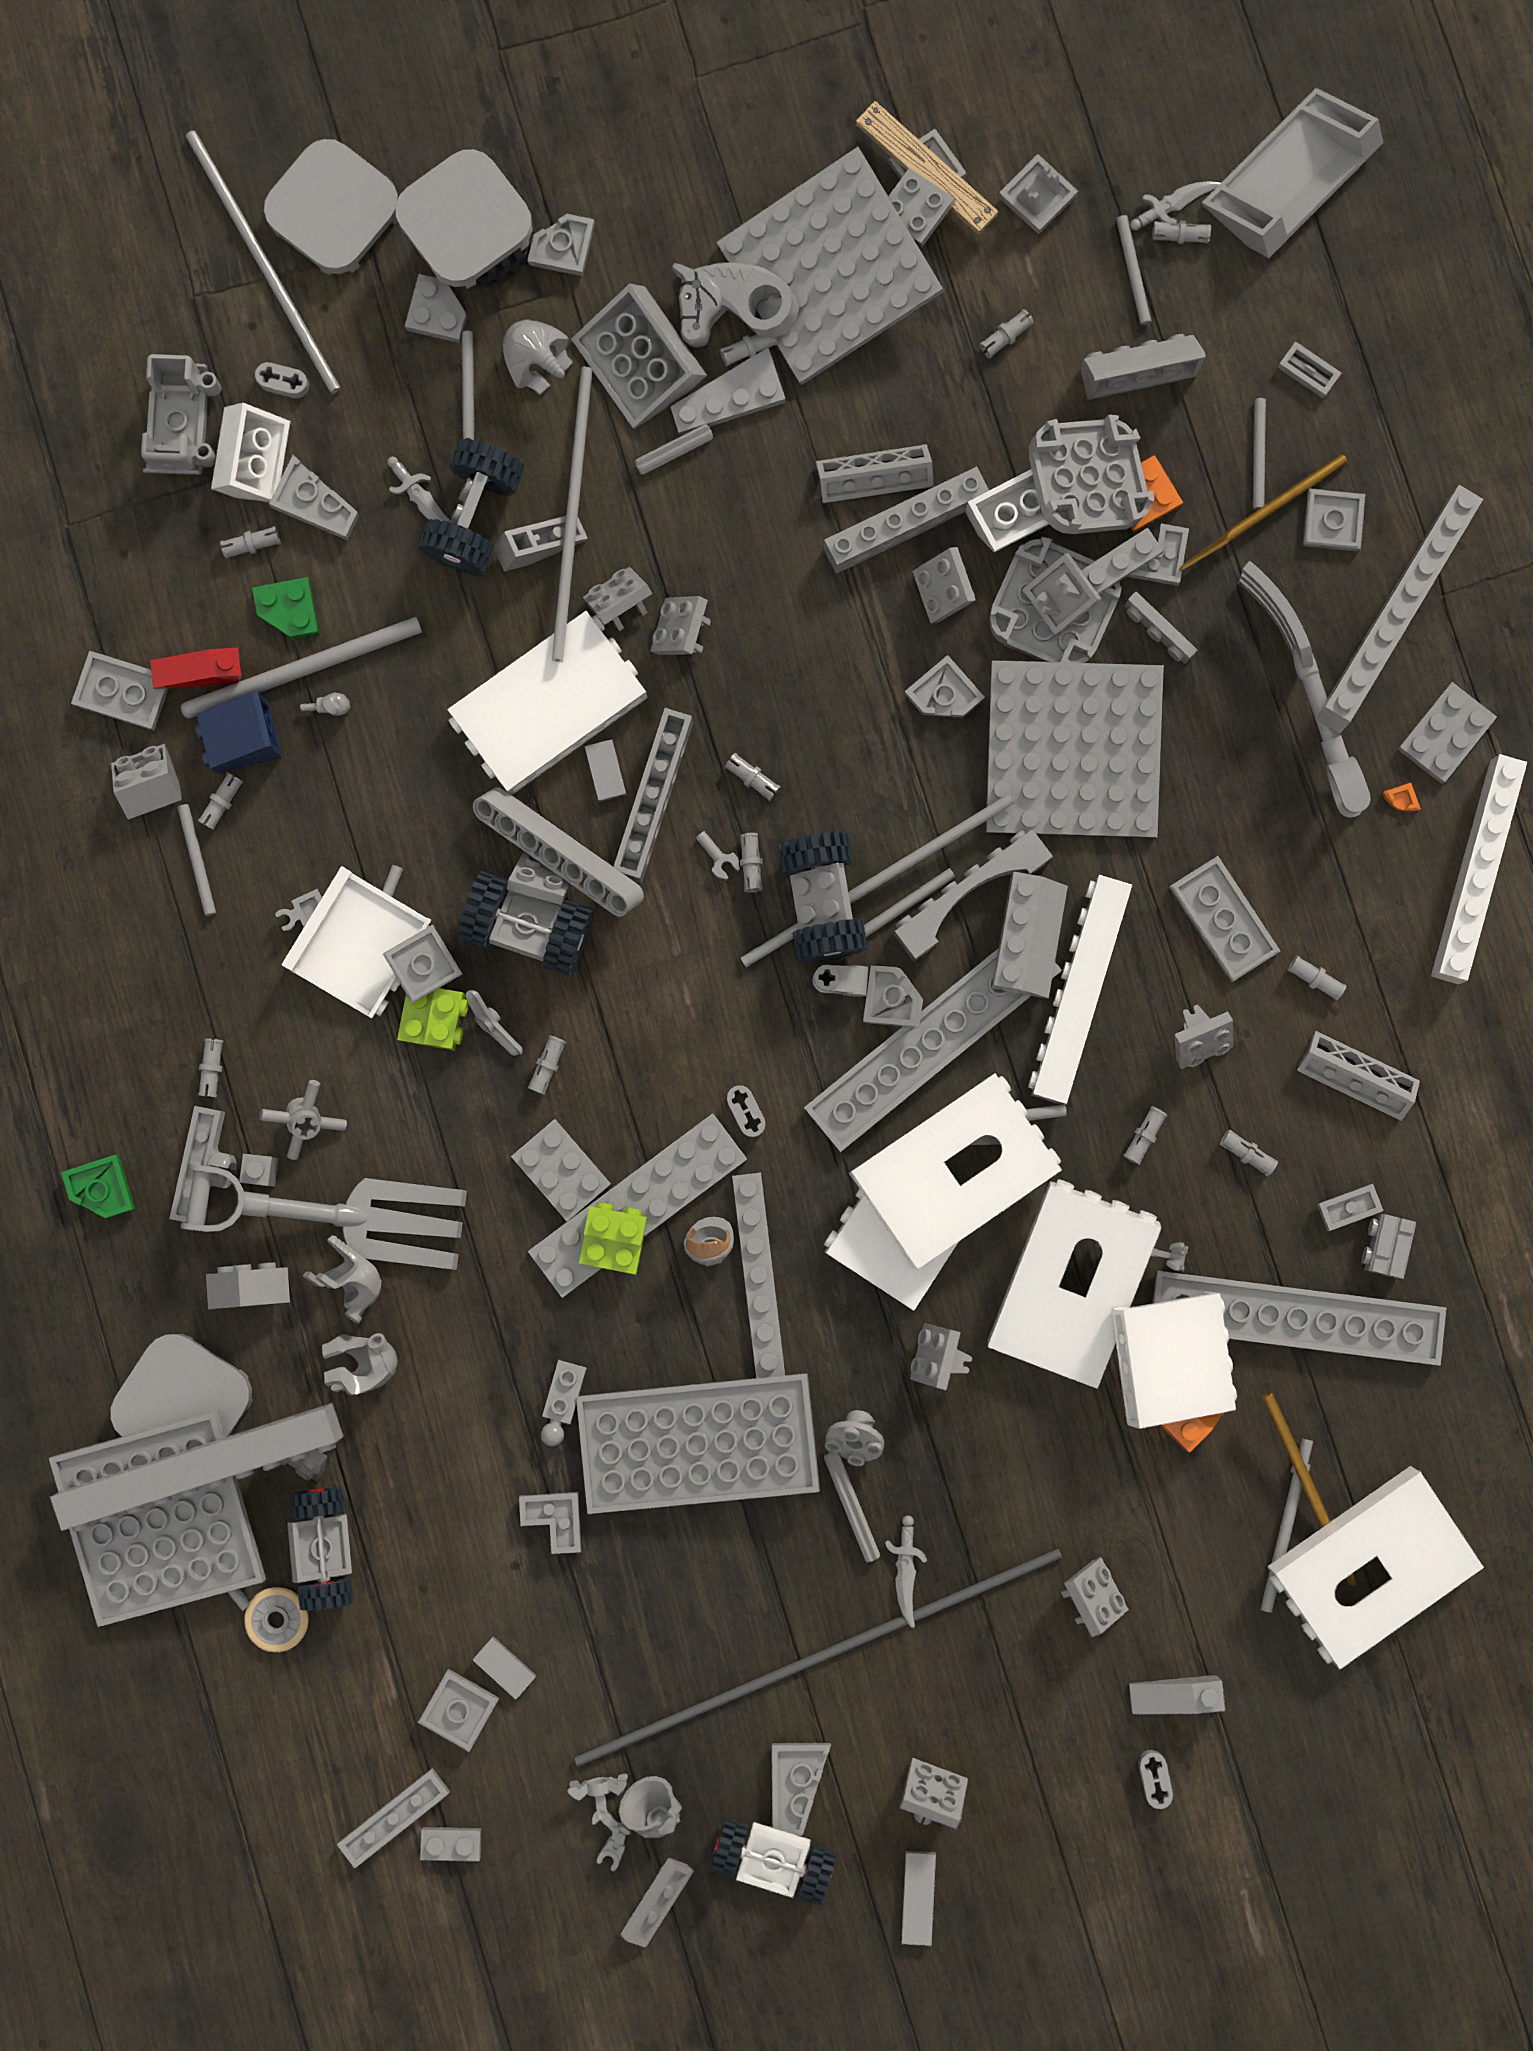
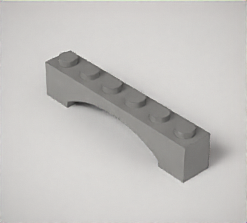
(1024, 856)

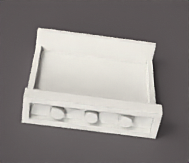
(346, 942)
(872, 1253)
(1174, 1360)

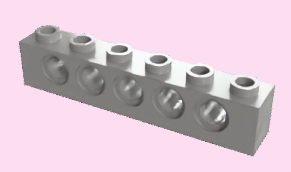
(904, 520)
(653, 794)

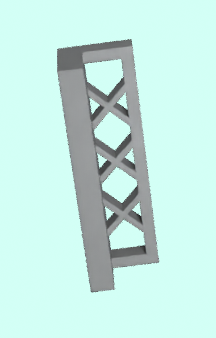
(875, 476)
(1358, 1079)

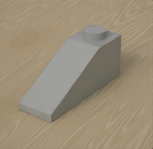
(533, 543)
(1178, 1696)

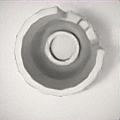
(650, 1808)

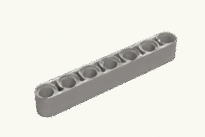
(558, 851)

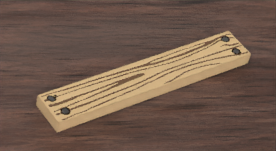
(915, 155)

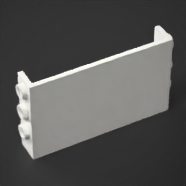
(547, 708)

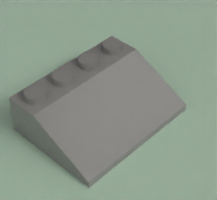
(638, 355)

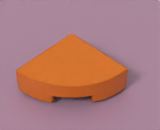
(1402, 798)

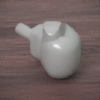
(334, 703)

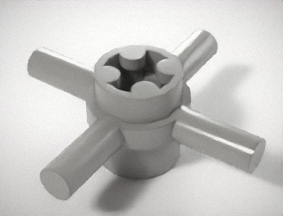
(303, 1119)

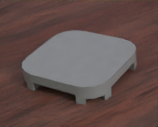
(331, 206)
(464, 217)
(1089, 475)
(1022, 628)
(180, 1382)

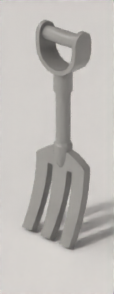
(1343, 772)
(354, 1216)

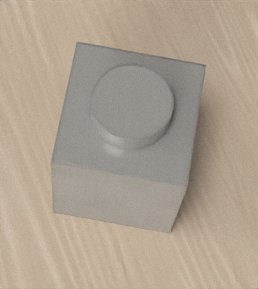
(258, 1170)

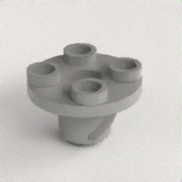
(855, 1438)

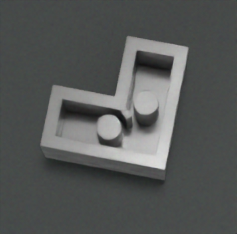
(246, 1287)

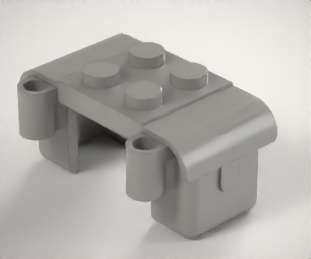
(177, 415)

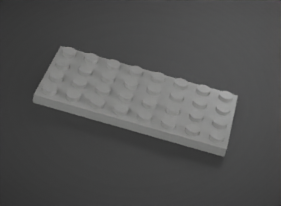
(698, 1443)

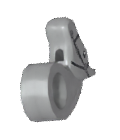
(731, 287)

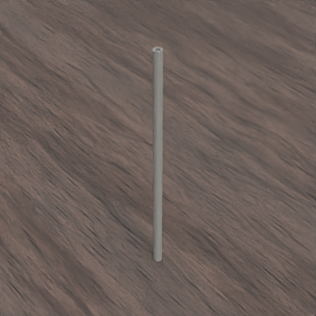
(263, 262)
(572, 515)
(891, 872)

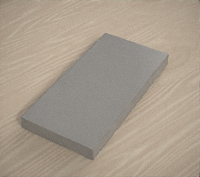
(1224, 919)

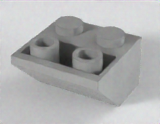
(145, 781)

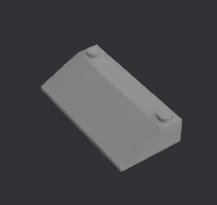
(1294, 171)

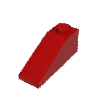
(197, 669)

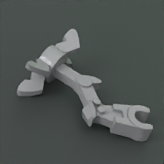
(1176, 1258)
(599, 1787)

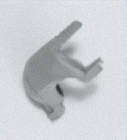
(539, 344)
(356, 1276)
(375, 1363)

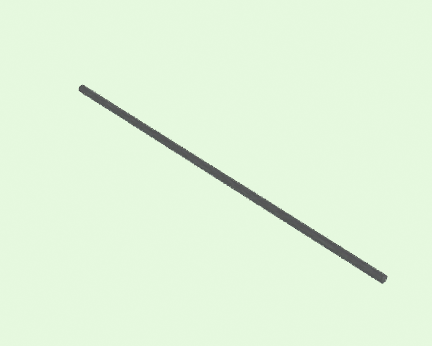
(816, 1658)

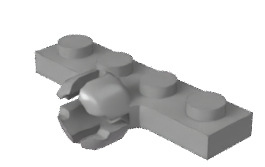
(201, 1150)

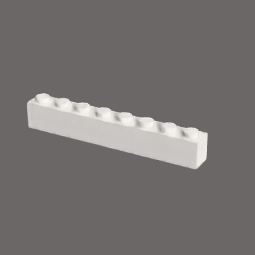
(1479, 869)
(1081, 989)

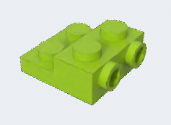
(434, 1019)
(613, 1238)

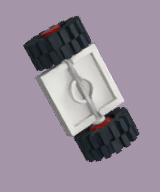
(773, 1860)

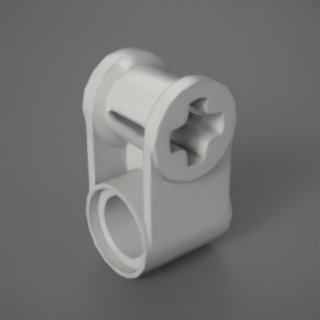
(848, 980)

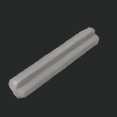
(673, 449)

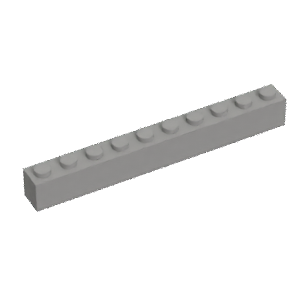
(1399, 609)
(197, 1467)

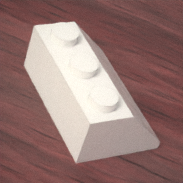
(250, 453)
(1007, 512)

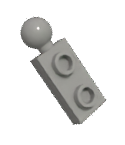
(562, 1400)

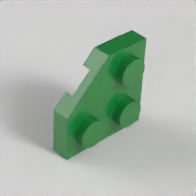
(288, 607)
(100, 1187)

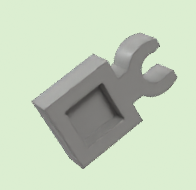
(303, 910)

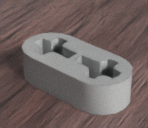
(283, 374)
(739, 1114)
(1149, 1780)

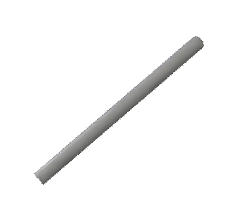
(303, 666)

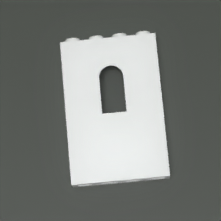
(919, 1194)
(1058, 1326)
(1410, 1537)

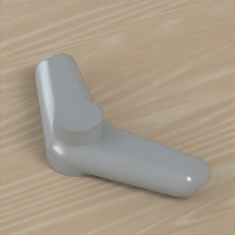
(488, 1021)

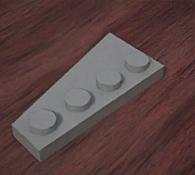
(734, 394)

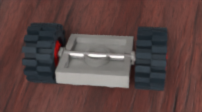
(320, 1548)

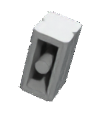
(1388, 1245)

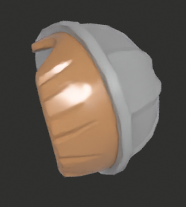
(709, 1241)

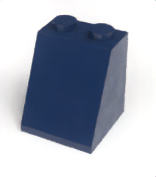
(238, 733)

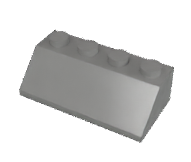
(1141, 366)
(1029, 935)

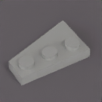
(311, 501)
(795, 1782)

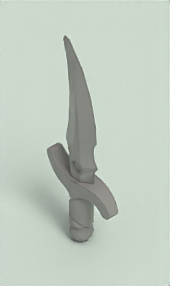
(1171, 203)
(410, 485)
(906, 1571)

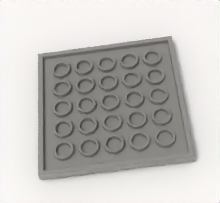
(841, 257)
(1075, 748)
(167, 1550)

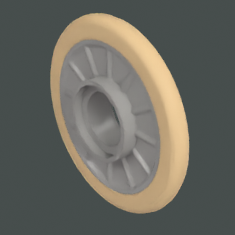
(258, 1624)

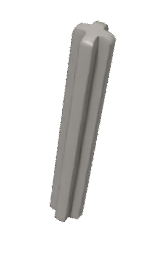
(851, 1506)

